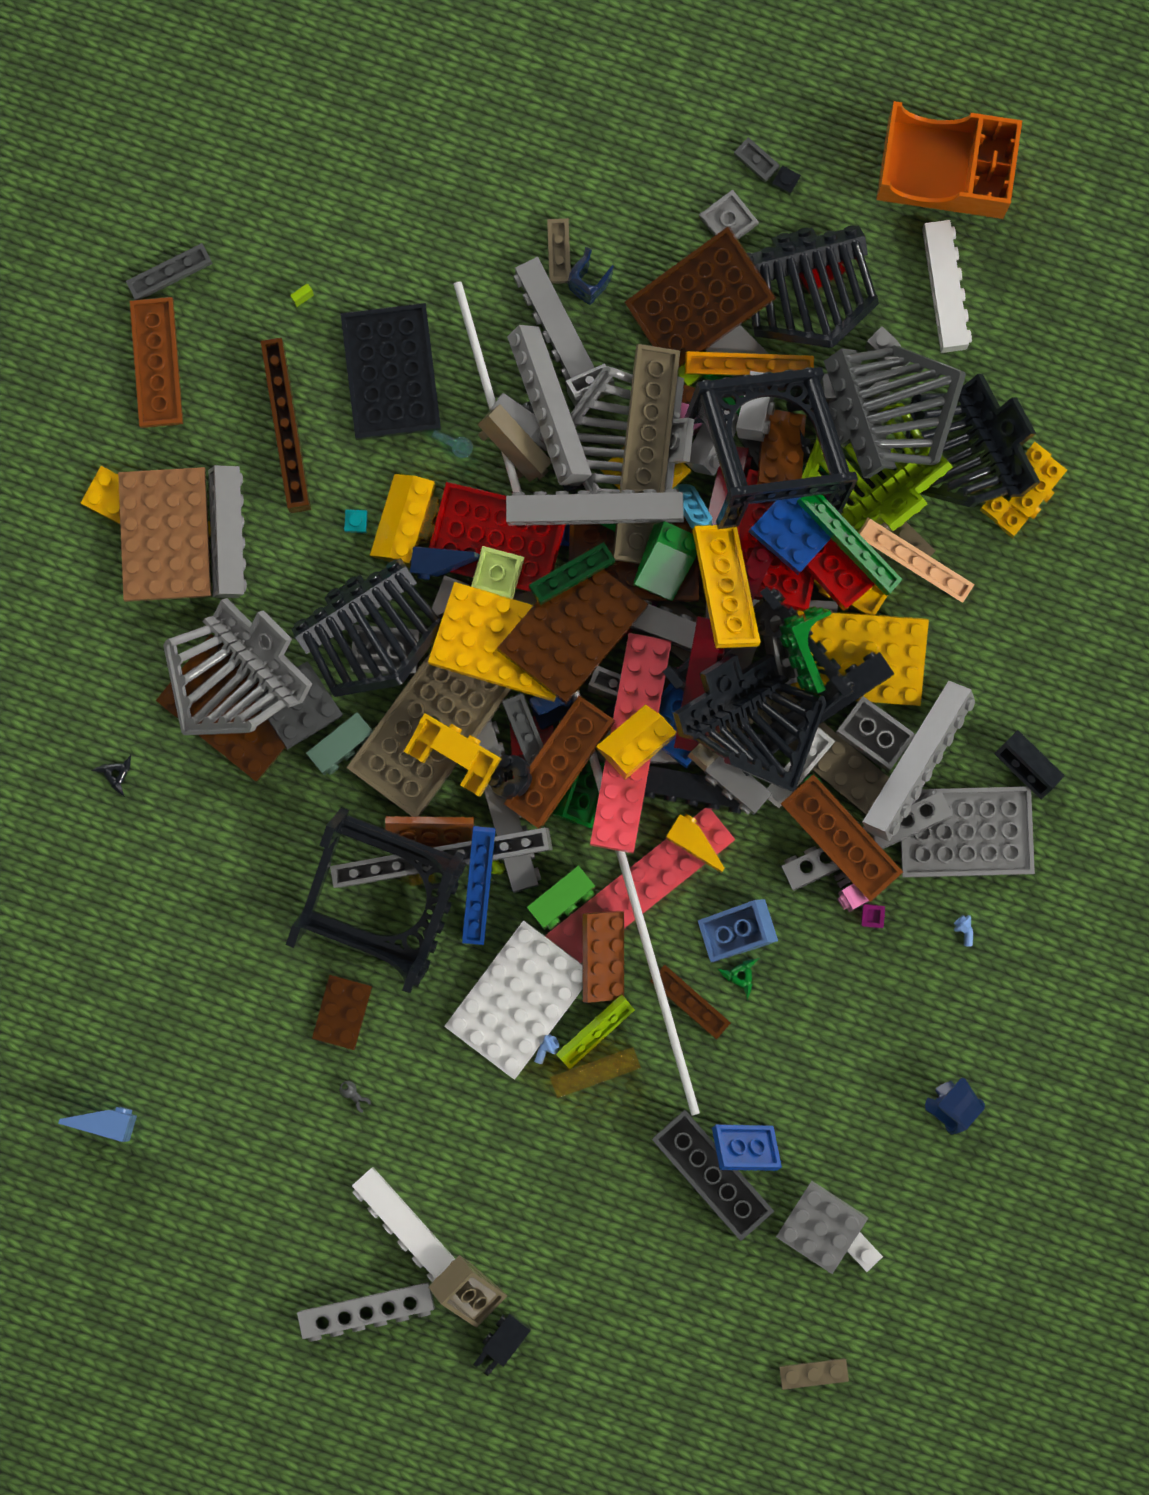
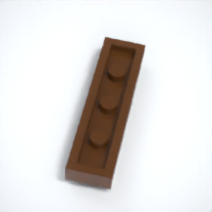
(692, 1003)

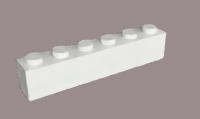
(945, 286)
(403, 1223)

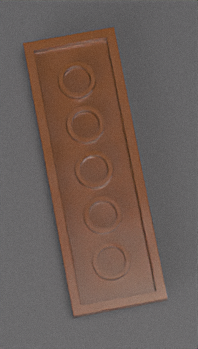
(156, 362)
(561, 761)
(842, 838)

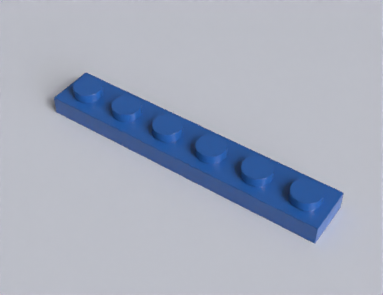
(478, 885)

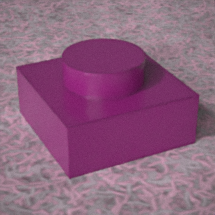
(873, 916)

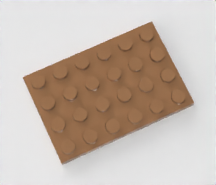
(164, 534)

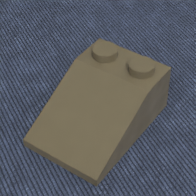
(467, 1291)

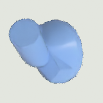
(963, 924)
(549, 1045)

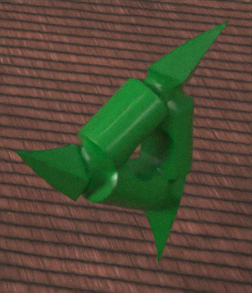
(746, 982)

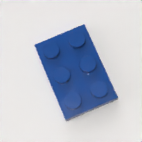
(746, 1147)

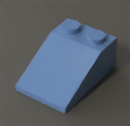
(737, 930)
(112, 1124)

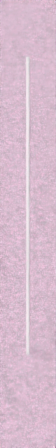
(625, 869)

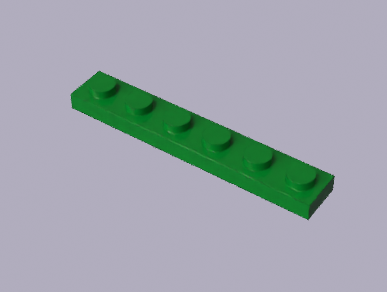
(851, 542)

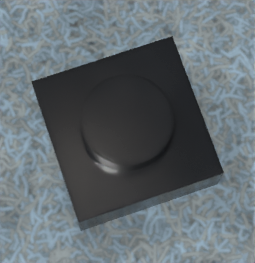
(786, 180)

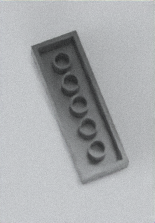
(723, 1190)

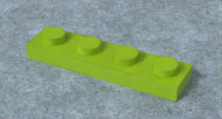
(595, 1031)

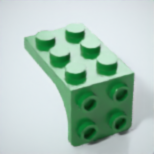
(795, 638)

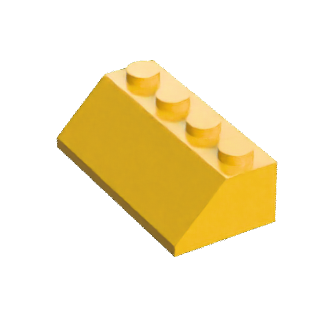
(402, 518)

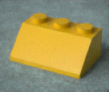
(636, 741)

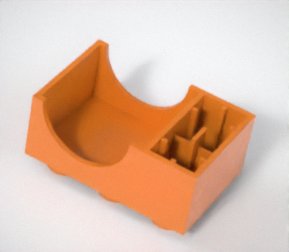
(950, 163)

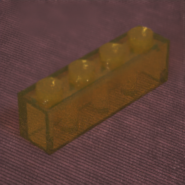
(595, 1072)

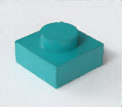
(356, 521)

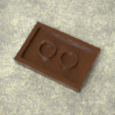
(342, 1012)

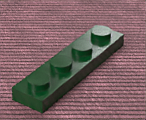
(572, 573)

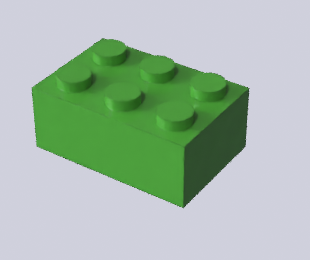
(562, 898)

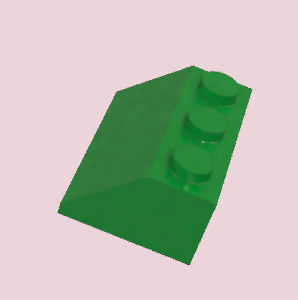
(581, 799)

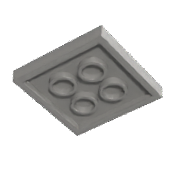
(822, 1227)

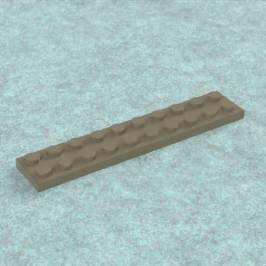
(646, 439)

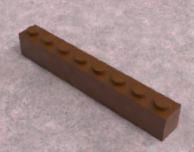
(285, 425)

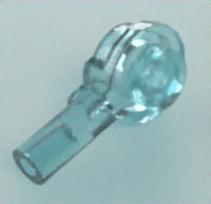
(461, 447)

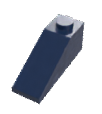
(437, 562)

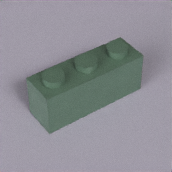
(340, 744)

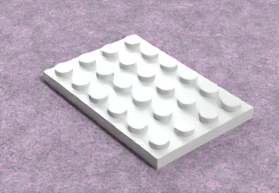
(518, 1000)

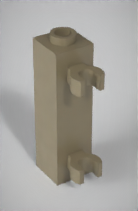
(514, 443)

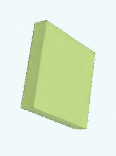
(497, 572)

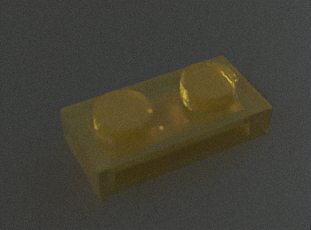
(427, 528)

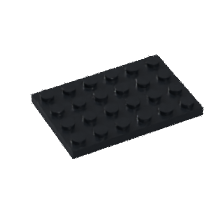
(390, 371)

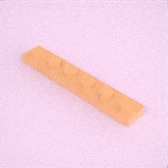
(915, 560)

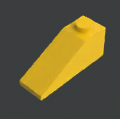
(692, 839)

